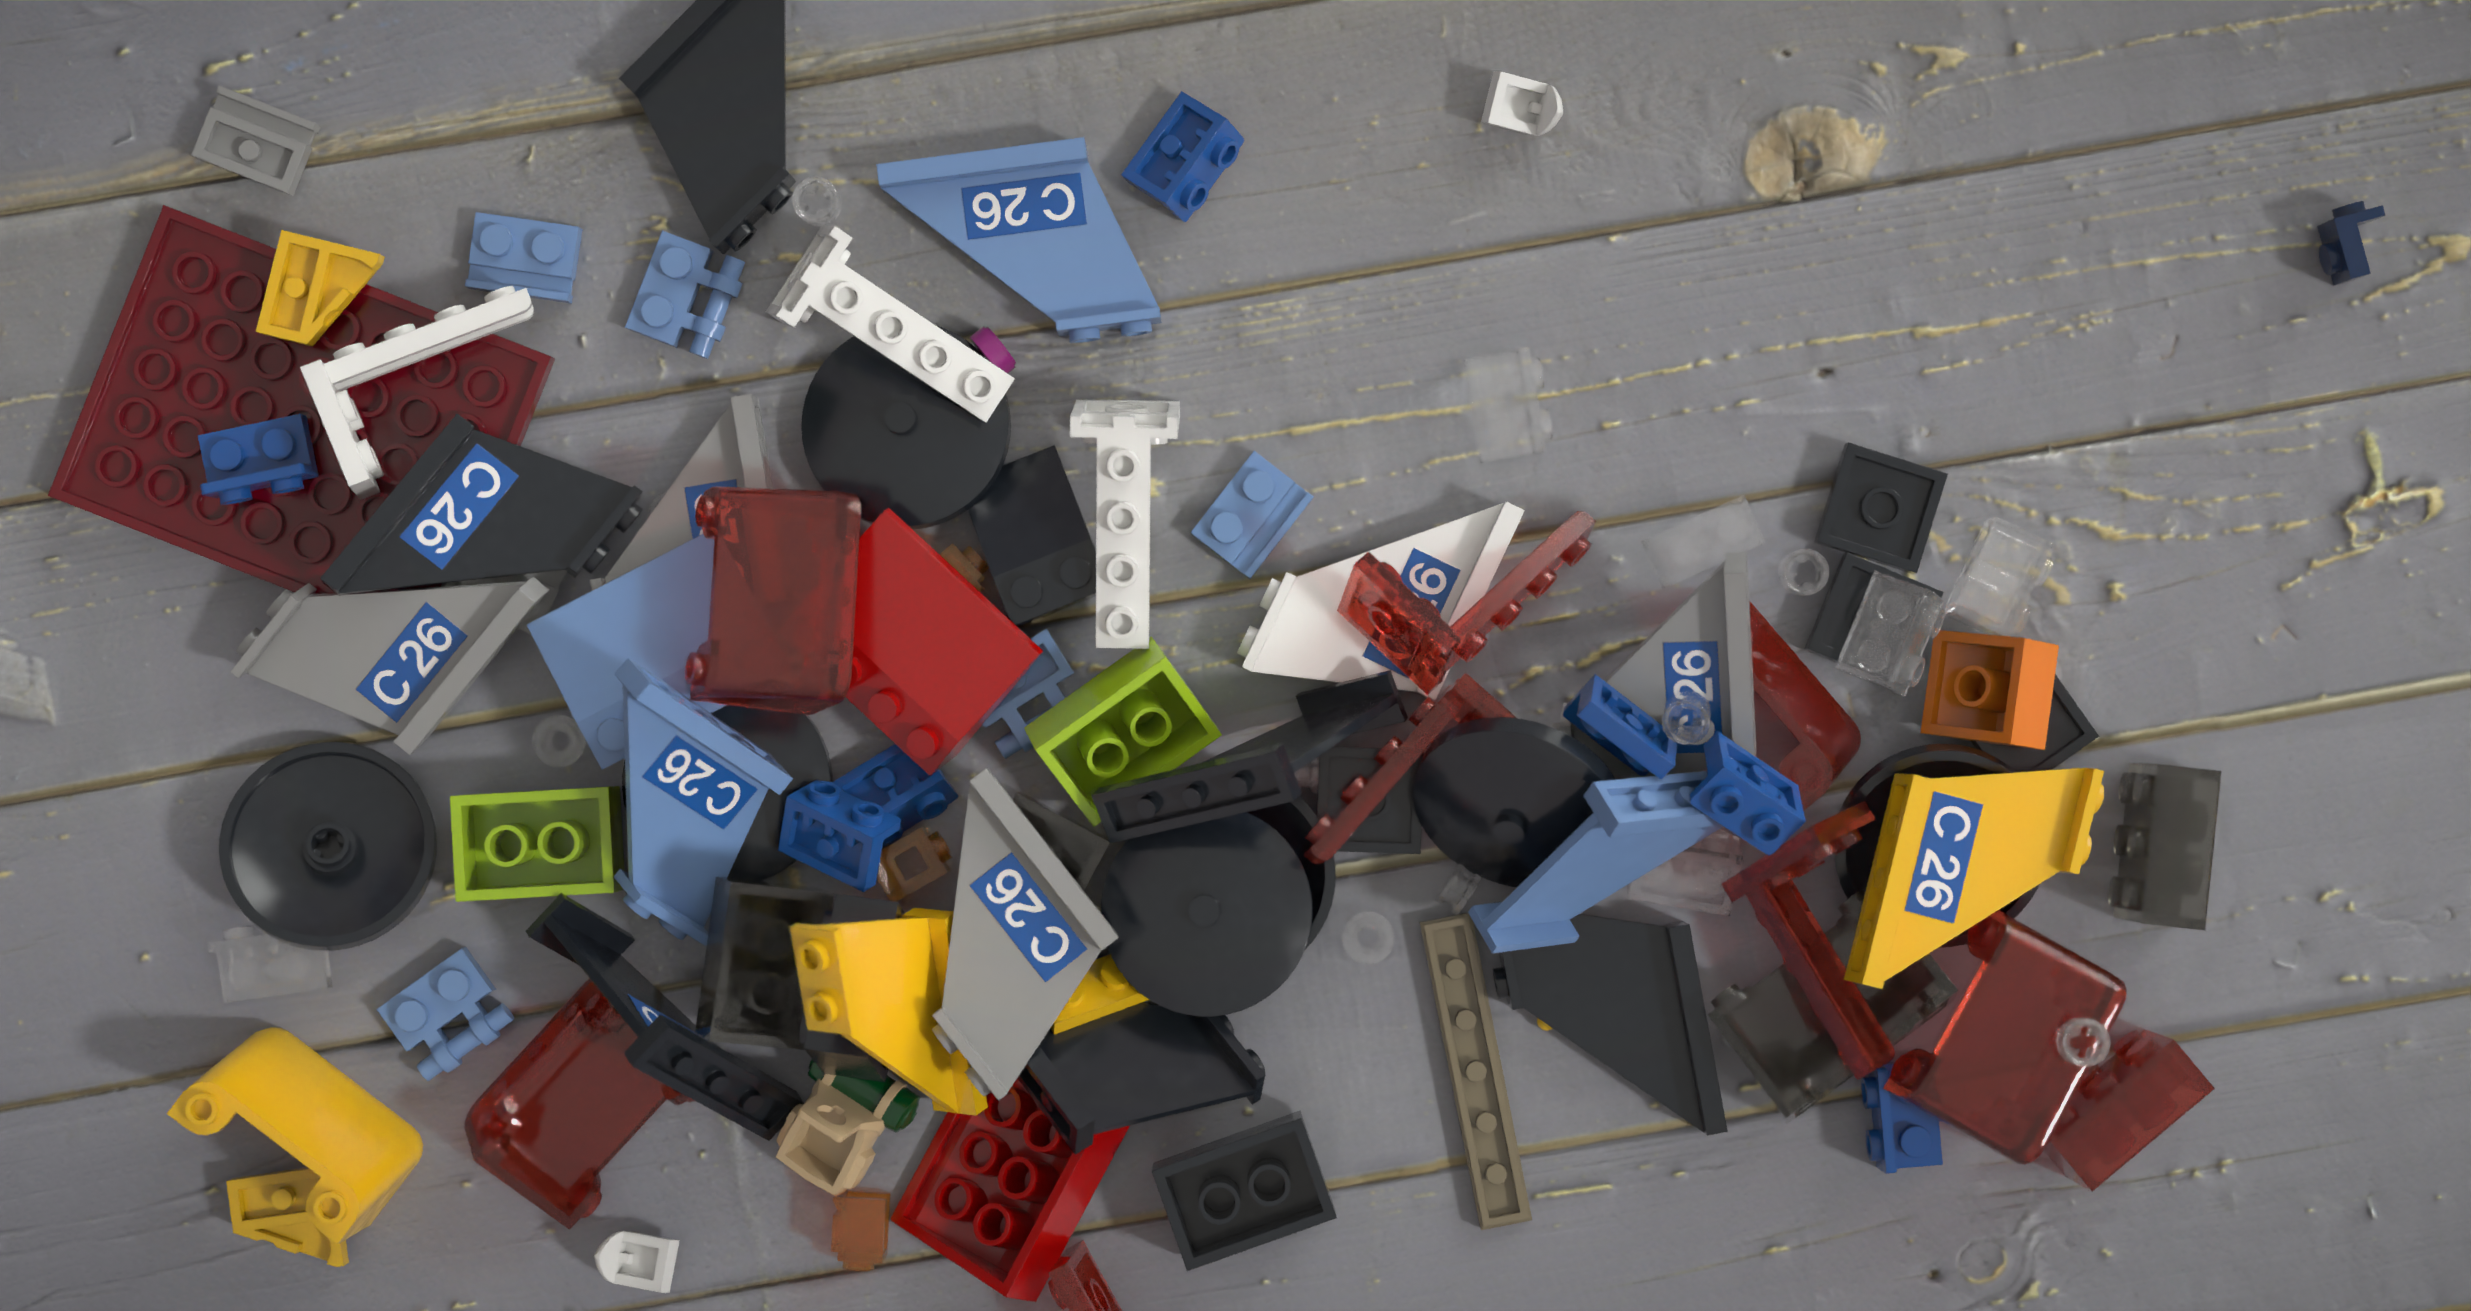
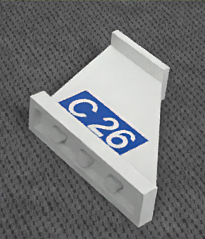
(1314, 641)

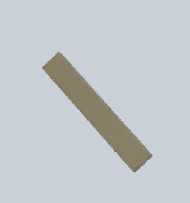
(1475, 1071)

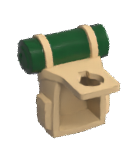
(837, 1126)

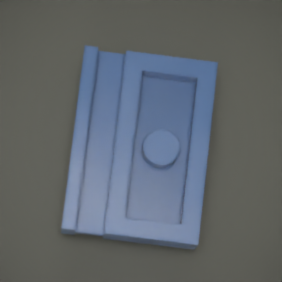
(524, 256)
(1252, 515)

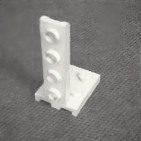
(886, 325)
(402, 348)
(1124, 442)

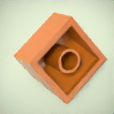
(1990, 689)

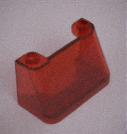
(778, 598)
(1999, 1058)
(565, 1108)

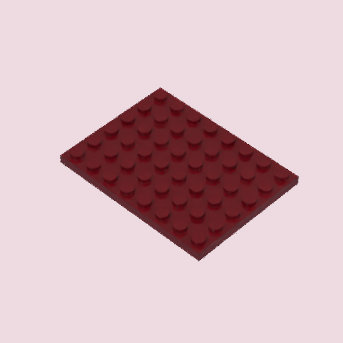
(195, 366)

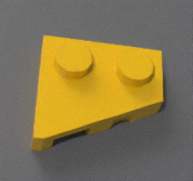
(312, 286)
(274, 1211)

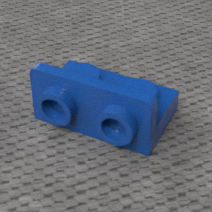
(1184, 156)
(257, 457)
(1621, 728)
(899, 788)
(1748, 796)
(836, 833)
(1900, 1132)

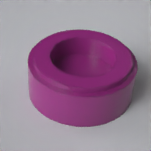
(993, 349)

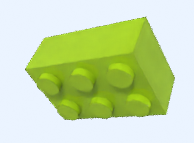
(1122, 727)
(536, 843)

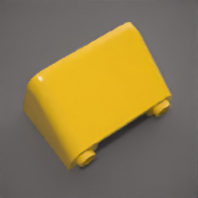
(317, 1118)

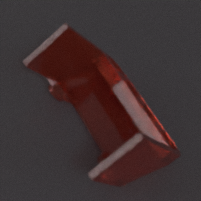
(1806, 708)

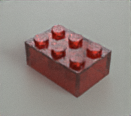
(2125, 1106)

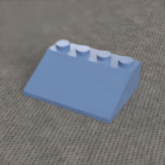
(644, 615)

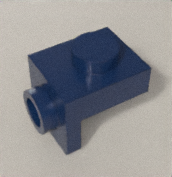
(2342, 246)

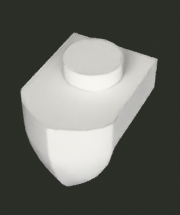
(1522, 104)
(637, 1260)

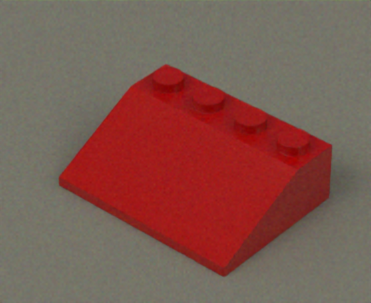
(927, 646)
(1003, 1192)

